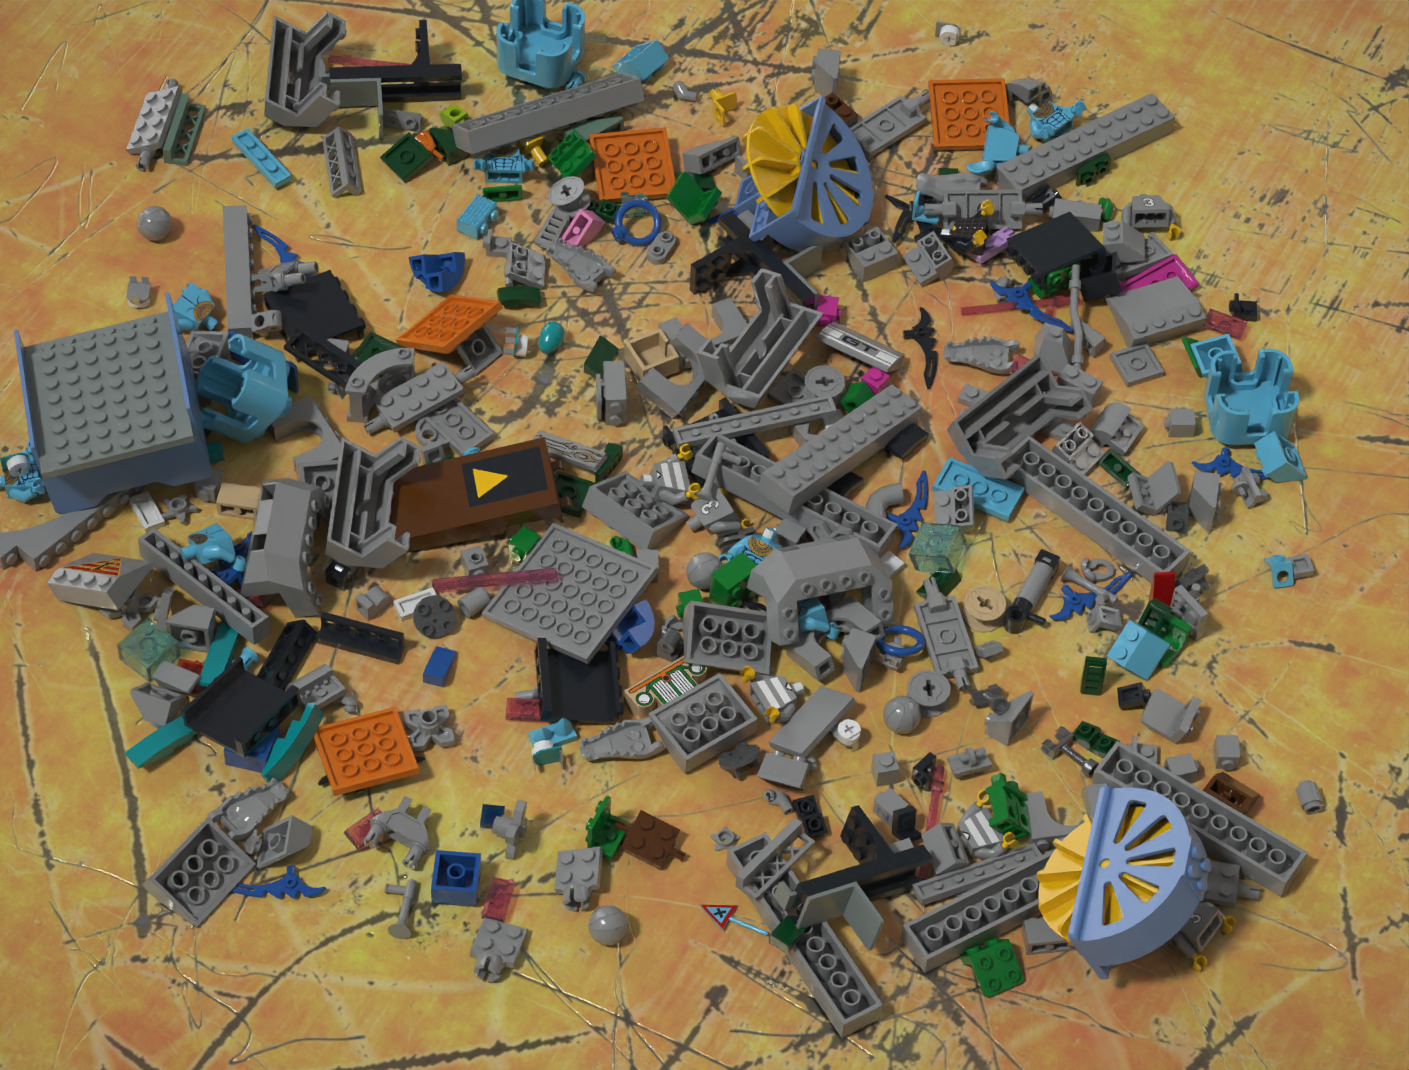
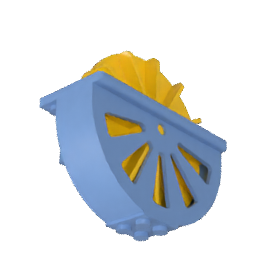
(805, 177)
(1124, 878)

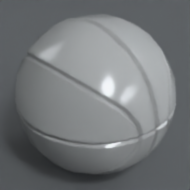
(154, 223)
(700, 569)
(902, 714)
(608, 925)

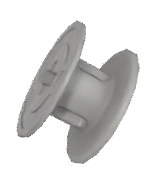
(569, 195)
(822, 382)
(938, 689)

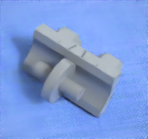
(1246, 486)
(969, 762)

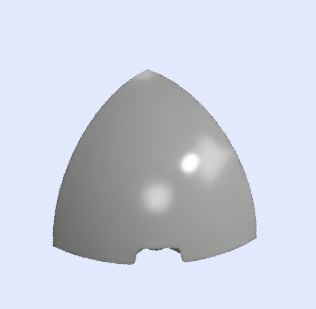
(1028, 90)

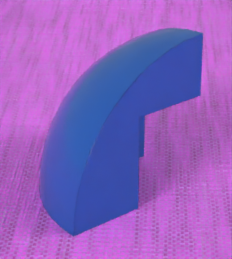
(438, 271)
(633, 629)

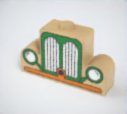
(663, 687)

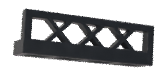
(326, 350)
(361, 640)
(287, 653)

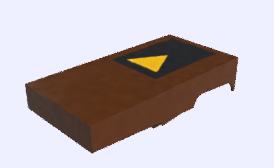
(477, 495)

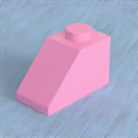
(583, 228)

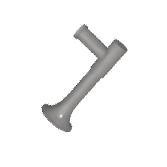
(719, 454)
(1102, 594)
(400, 929)

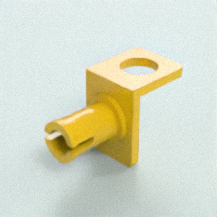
(722, 103)
(534, 148)

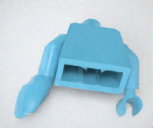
(999, 146)

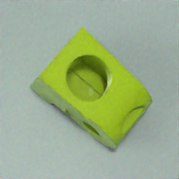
(453, 115)

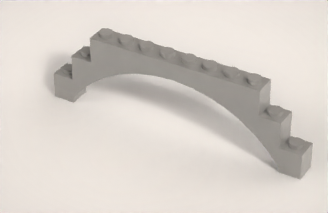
(45, 541)

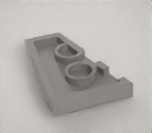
(1155, 253)

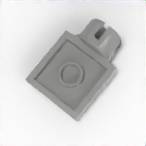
(578, 875)
(496, 947)

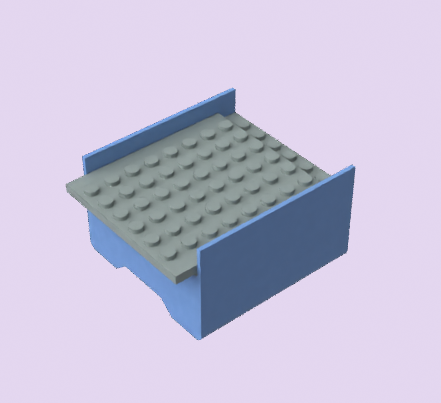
(113, 410)

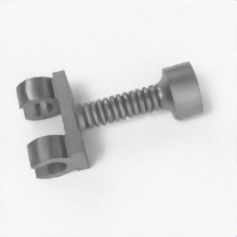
(992, 696)
(1066, 739)

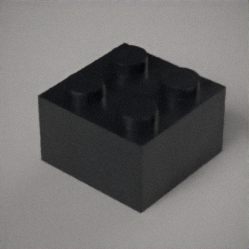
(1101, 280)

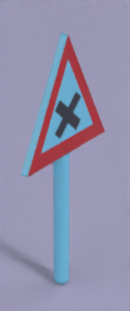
(722, 914)

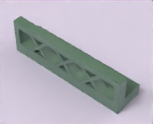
(175, 134)

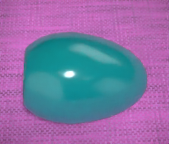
(551, 337)

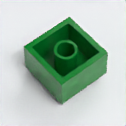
(730, 582)

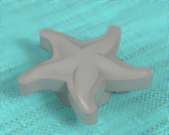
(178, 508)

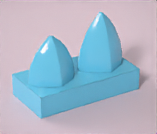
(558, 733)

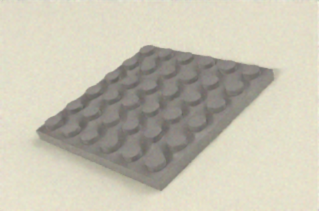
(583, 603)

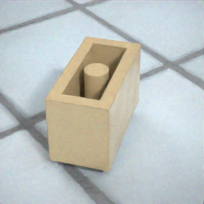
(237, 500)

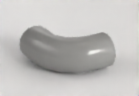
(885, 497)

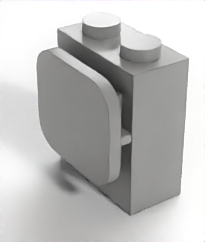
(611, 393)

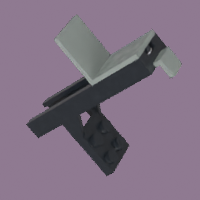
(363, 83)
(750, 258)
(854, 888)

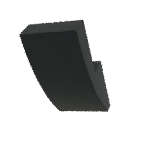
(906, 440)
(846, 484)
(808, 813)

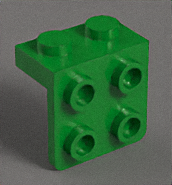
(691, 199)
(1054, 281)
(1174, 632)
(603, 831)
(994, 966)

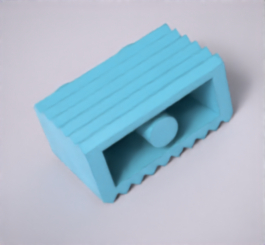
(477, 217)

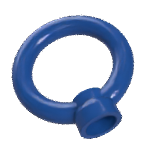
(619, 231)
(901, 651)

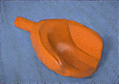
(428, 142)

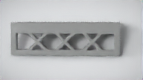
(346, 161)
(768, 854)

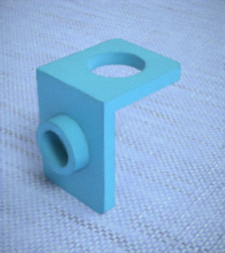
(918, 212)
(1277, 564)

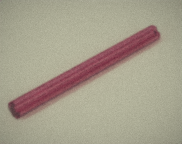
(494, 579)

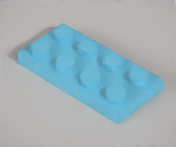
(991, 494)

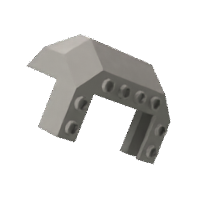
(294, 72)
(764, 346)
(1011, 413)
(362, 504)
(282, 542)
(815, 571)

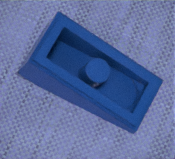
(439, 666)

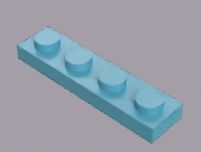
(261, 158)

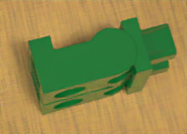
(1008, 807)

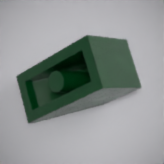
(446, 146)

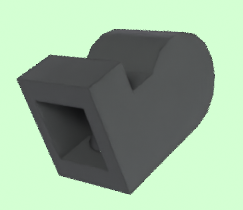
(668, 645)

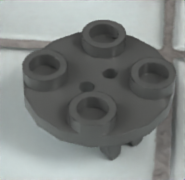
(1194, 576)
(424, 618)
(739, 757)

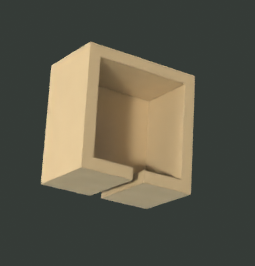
(651, 351)

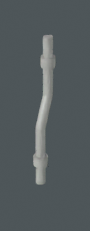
(1075, 285)

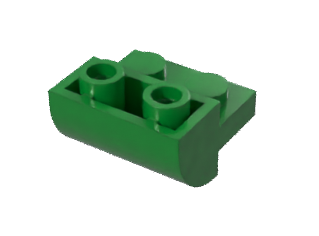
(572, 155)

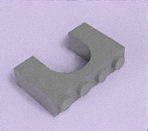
(1086, 213)
(725, 316)
(670, 396)
(307, 417)
(846, 615)
(1044, 828)

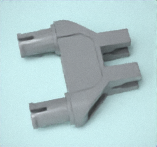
(284, 275)
(403, 829)

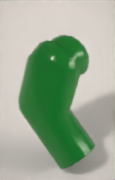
(1108, 207)
(622, 545)

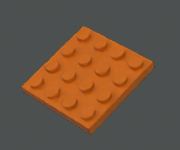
(961, 110)
(632, 163)
(449, 323)
(365, 751)

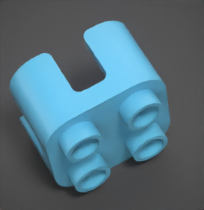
(538, 47)
(251, 392)
(1253, 403)

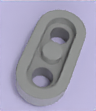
(661, 247)

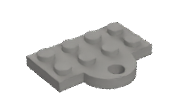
(454, 428)

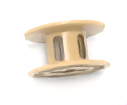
(984, 609)

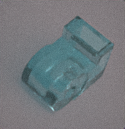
(637, 211)

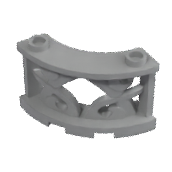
(361, 389)

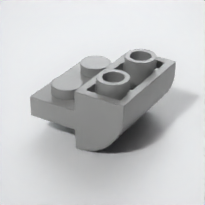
(929, 260)
(1116, 427)
(1078, 448)
(955, 507)
(319, 687)

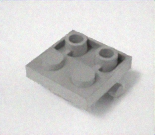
(524, 266)
(1186, 607)

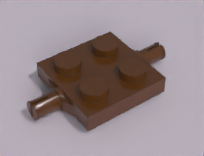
(650, 839)

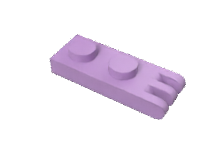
(995, 244)

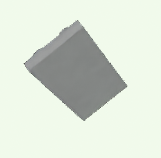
(812, 722)

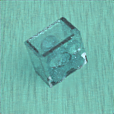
(937, 547)
(147, 648)

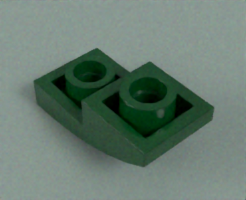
(1096, 166)
(605, 210)
(514, 295)
(1092, 739)

